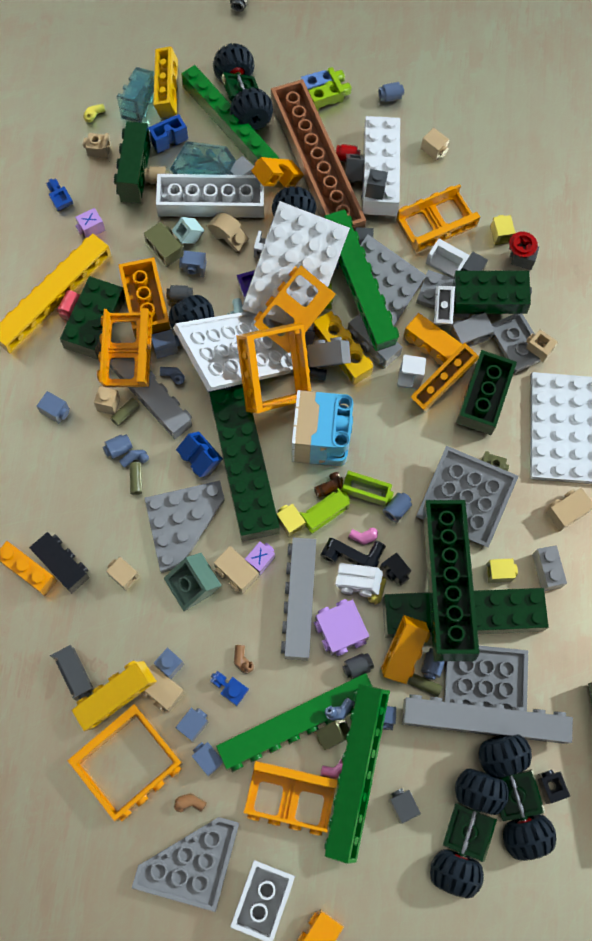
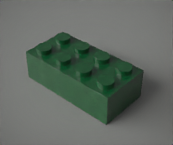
(132, 162)
(491, 292)
(84, 324)
(486, 392)

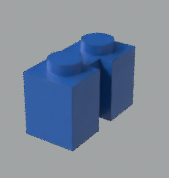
(167, 132)
(199, 453)

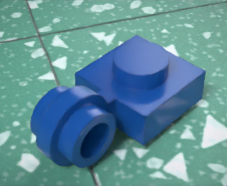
(58, 195)
(233, 691)

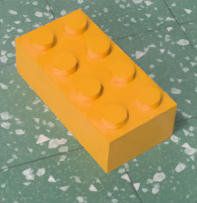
(144, 290)

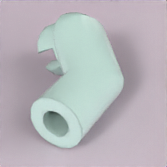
(237, 304)

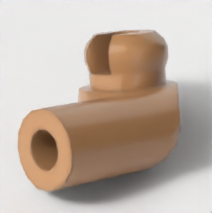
(240, 661)

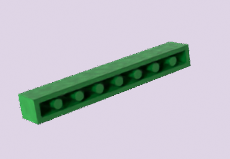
(219, 110)
(364, 287)
(286, 726)
(356, 774)

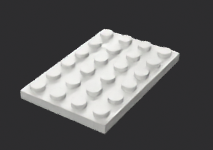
(293, 241)
(214, 349)
(561, 428)

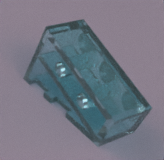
(137, 95)
(203, 159)

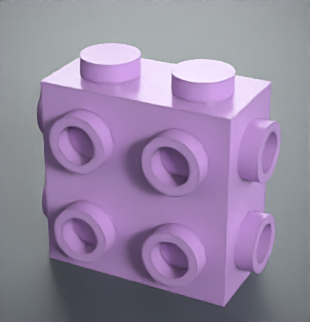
(341, 627)

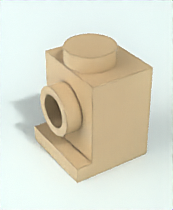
(97, 145)
(541, 344)

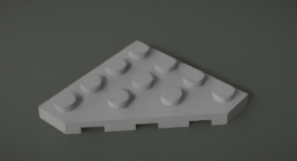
(395, 276)
(180, 519)
(192, 867)

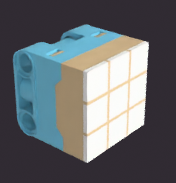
(322, 428)

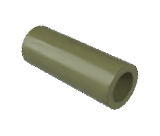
(125, 411)
(135, 478)
(425, 685)

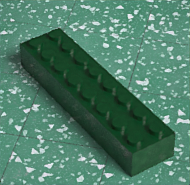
(244, 465)
(450, 581)
(495, 610)

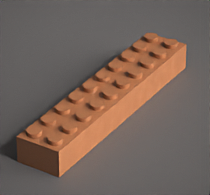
(315, 152)

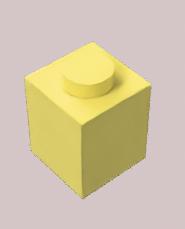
(502, 229)
(290, 519)
(501, 570)

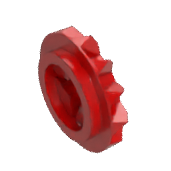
(526, 239)

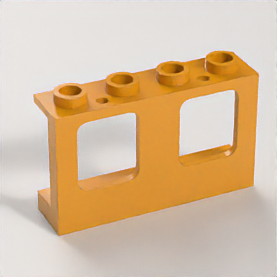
(440, 229)
(301, 314)
(139, 350)
(293, 784)

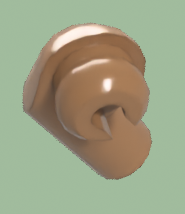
(187, 801)

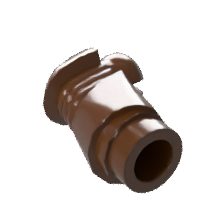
(327, 488)

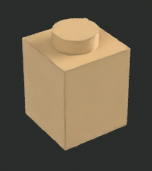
(435, 144)
(107, 400)
(122, 573)

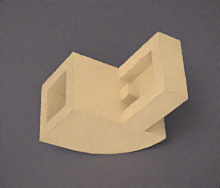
(229, 228)

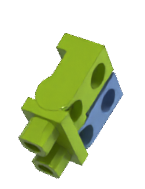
(326, 87)

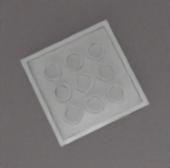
(479, 484)
(494, 678)

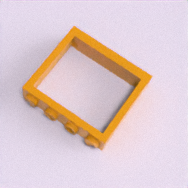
(249, 367)
(104, 736)

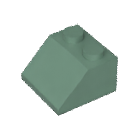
(192, 581)

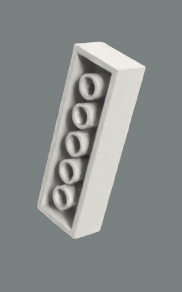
(382, 154)
(208, 195)

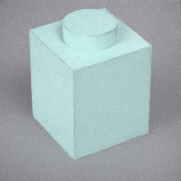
(188, 230)

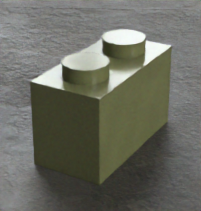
(164, 244)

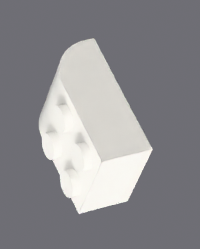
(262, 901)

